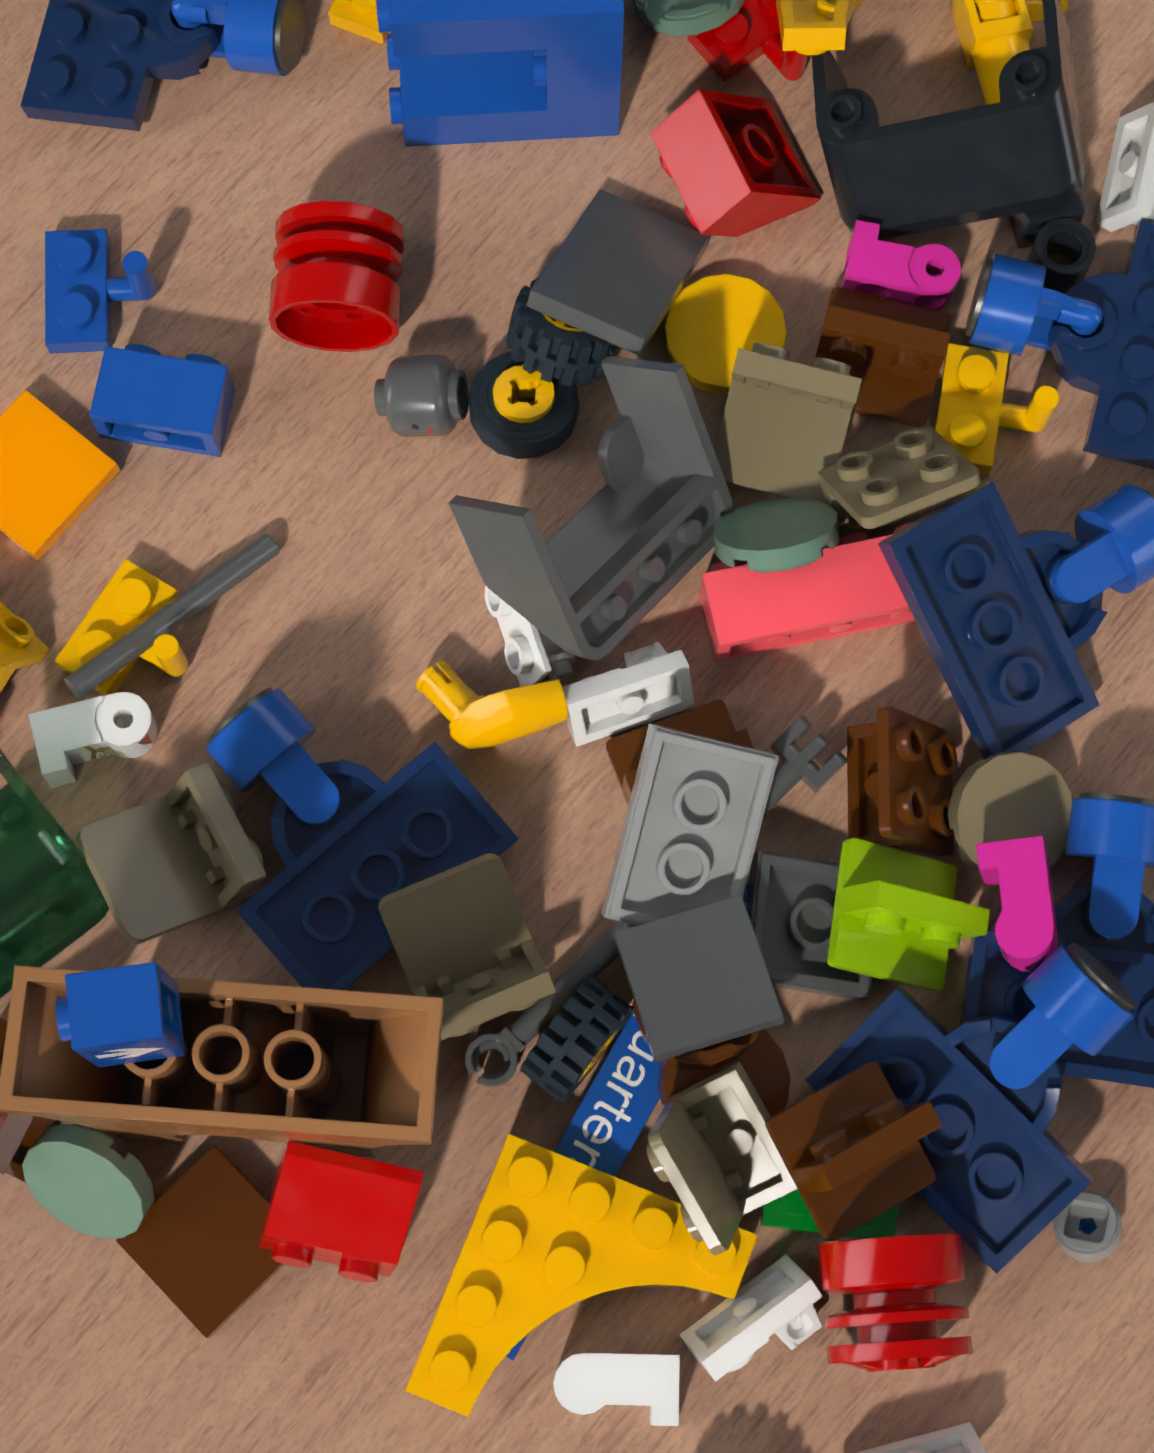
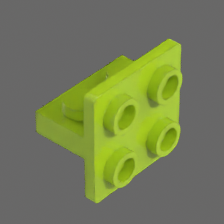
(898, 915)

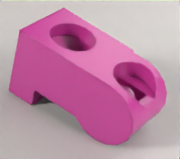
(899, 271)
(1027, 920)

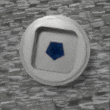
(1089, 1227)

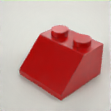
(733, 163)
(339, 1211)

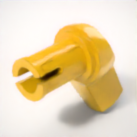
(496, 717)

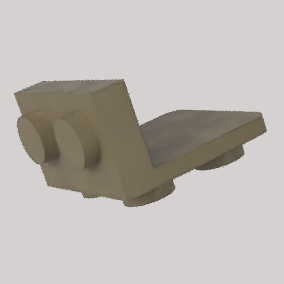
(784, 421)
(895, 481)
(172, 858)
(466, 944)
(718, 1155)

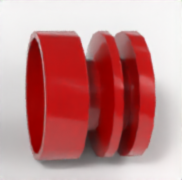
(337, 276)
(894, 1300)

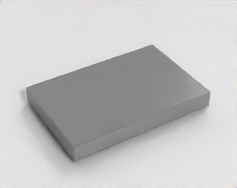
(688, 825)

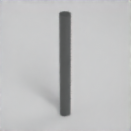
(171, 616)

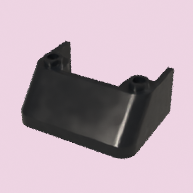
(959, 162)

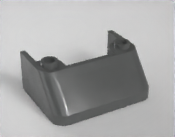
(629, 538)

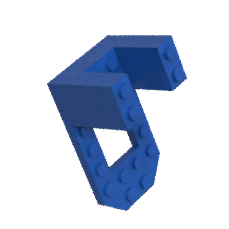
(504, 69)

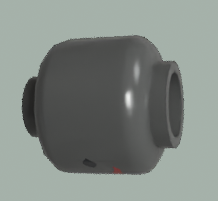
(422, 395)

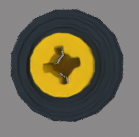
(515, 426)

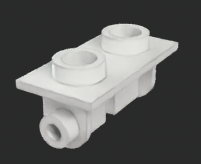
(526, 648)

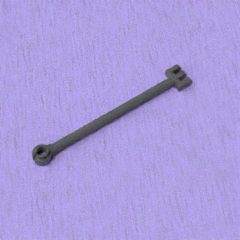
(796, 765)

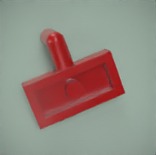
(746, 38)

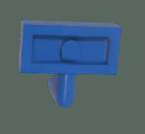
(82, 290)

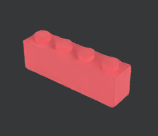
(831, 598)

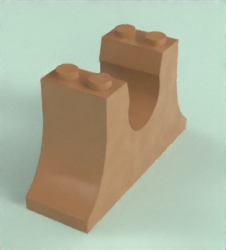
(255, 1066)

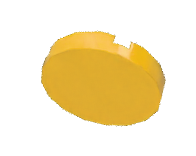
(714, 321)

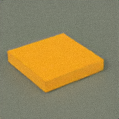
(45, 474)

